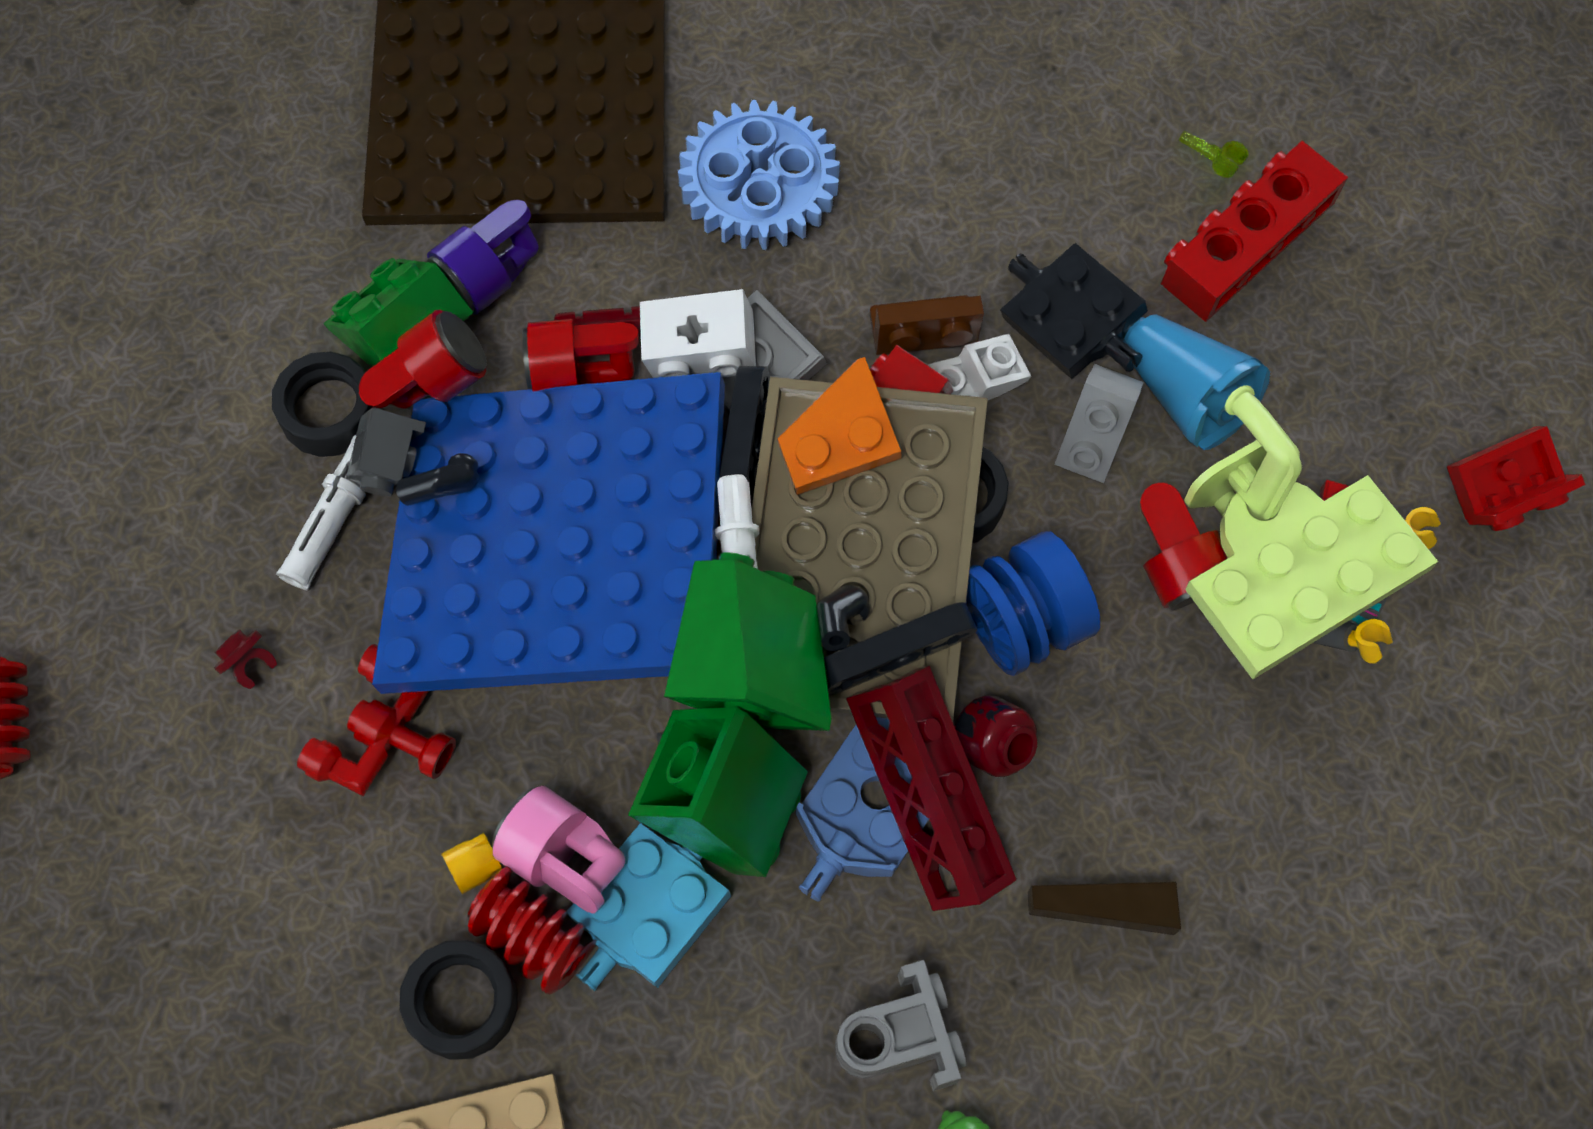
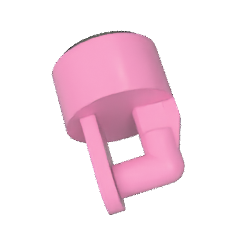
(541, 837)

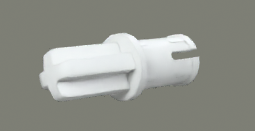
(736, 524)

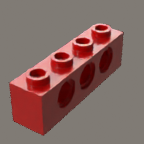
(1308, 189)

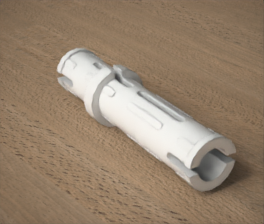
(322, 525)

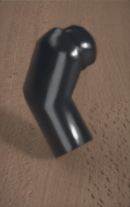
(453, 479)
(837, 611)

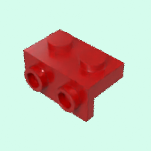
(1512, 479)

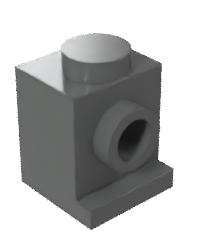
(383, 450)

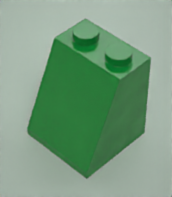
(750, 646)
(721, 789)

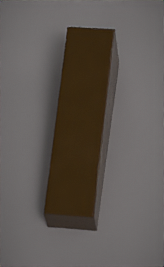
(1121, 905)

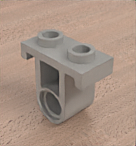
(1098, 423)
(908, 1030)

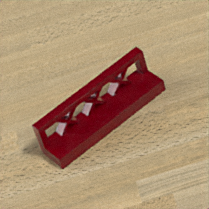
(939, 789)

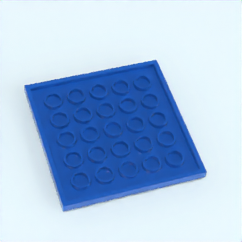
(567, 545)

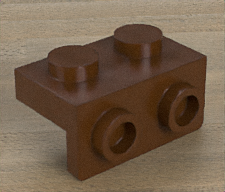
(926, 323)

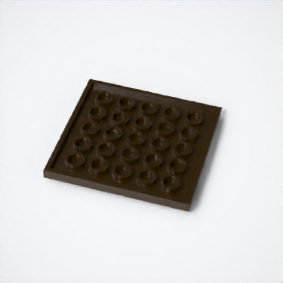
(516, 106)

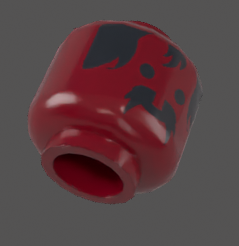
(997, 735)

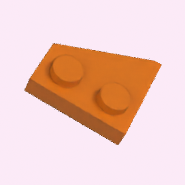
(840, 433)

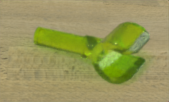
(1220, 163)

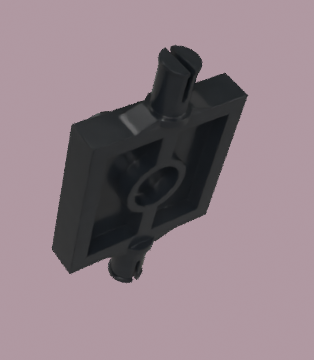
(1074, 311)

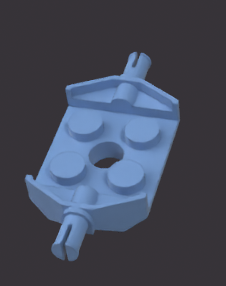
(843, 827)

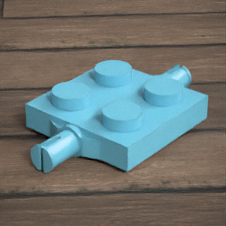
(650, 910)

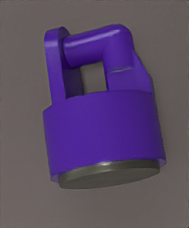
(470, 260)

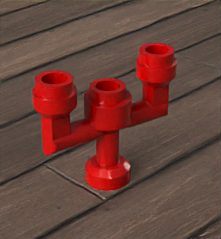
(379, 729)

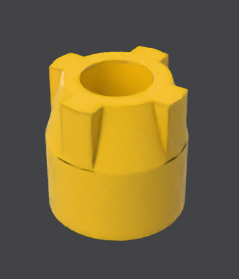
(471, 863)

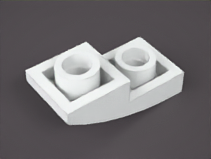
(985, 368)

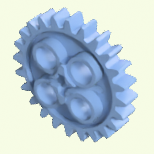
(758, 174)

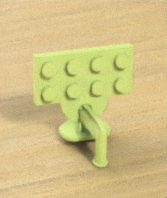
(1293, 558)

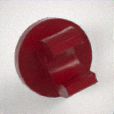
(238, 651)

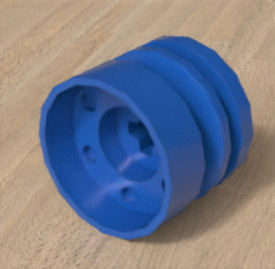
(1031, 602)

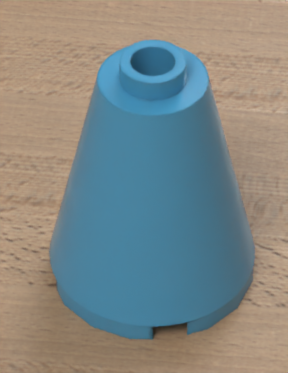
(1194, 377)

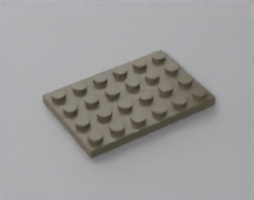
(888, 530)

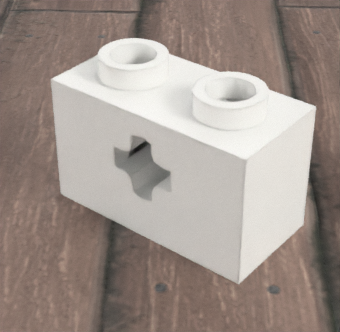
(697, 334)

